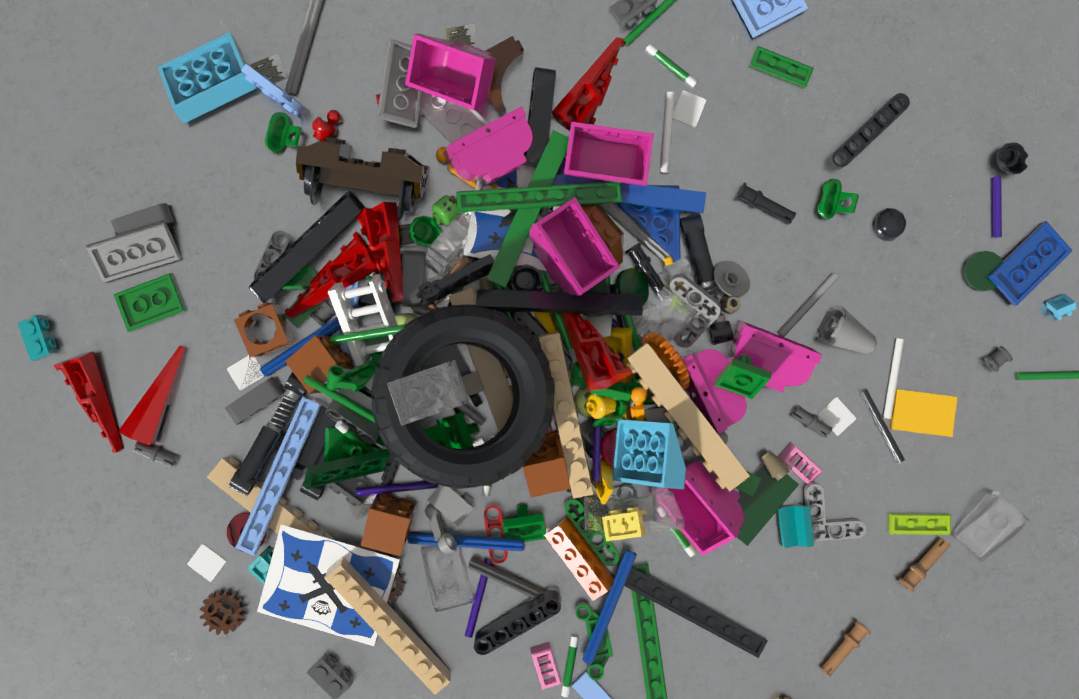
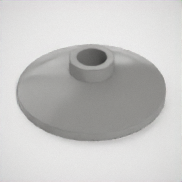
(731, 278)

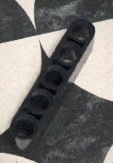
(540, 113)
(875, 125)
(513, 630)

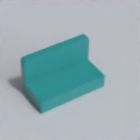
(796, 526)

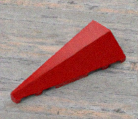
(588, 93)
(382, 232)
(348, 267)
(596, 361)
(90, 393)
(147, 416)

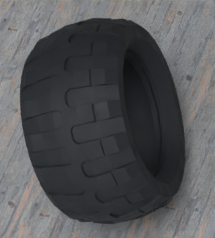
(531, 387)

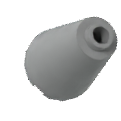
(846, 332)

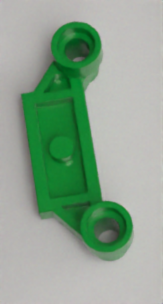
(352, 379)
(617, 391)
(605, 649)

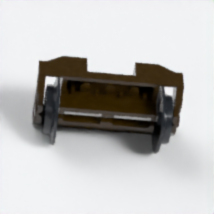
(330, 164)

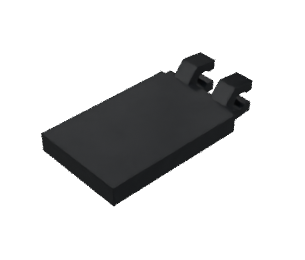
(455, 281)
(448, 354)
(313, 443)

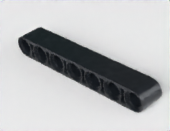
(306, 247)

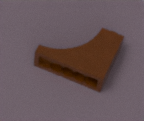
(506, 55)

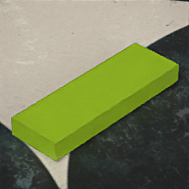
(920, 523)

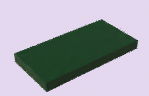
(346, 468)
(764, 503)

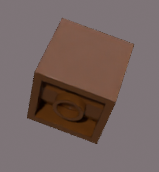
(247, 320)
(316, 359)
(547, 468)
(388, 524)

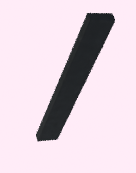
(560, 302)
(695, 612)

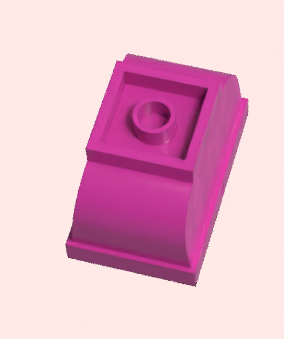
(450, 70)
(492, 152)
(608, 154)
(572, 249)
(785, 359)
(716, 404)
(708, 511)

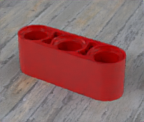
(491, 523)

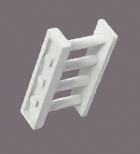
(347, 315)

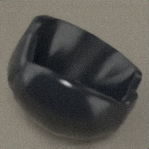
(1012, 158)
(889, 224)
(525, 278)

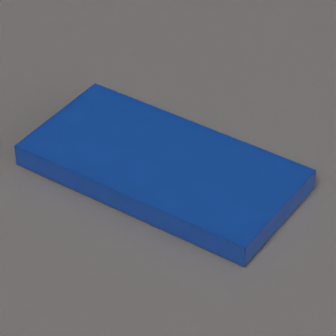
(1030, 263)

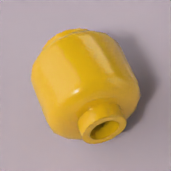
(600, 406)

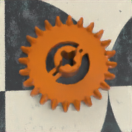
(669, 357)

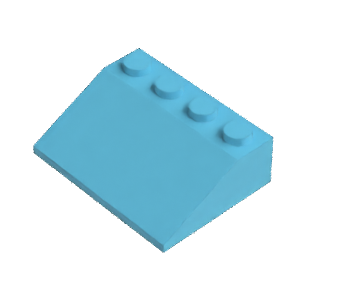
(205, 78)
(648, 455)

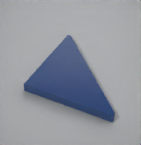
(659, 223)

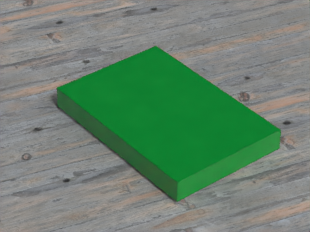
(149, 302)

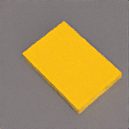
(924, 413)

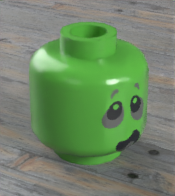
(445, 210)

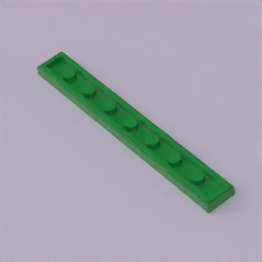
(537, 196)
(525, 218)
(649, 642)

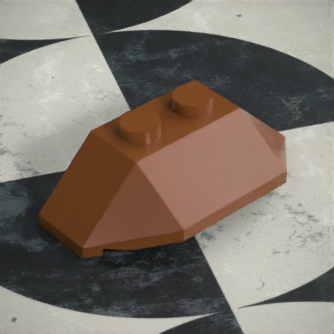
(607, 229)

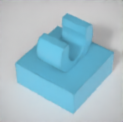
(1061, 305)

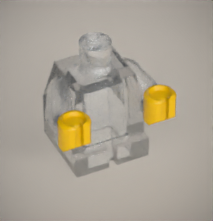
(675, 267)

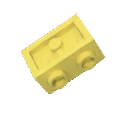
(624, 525)

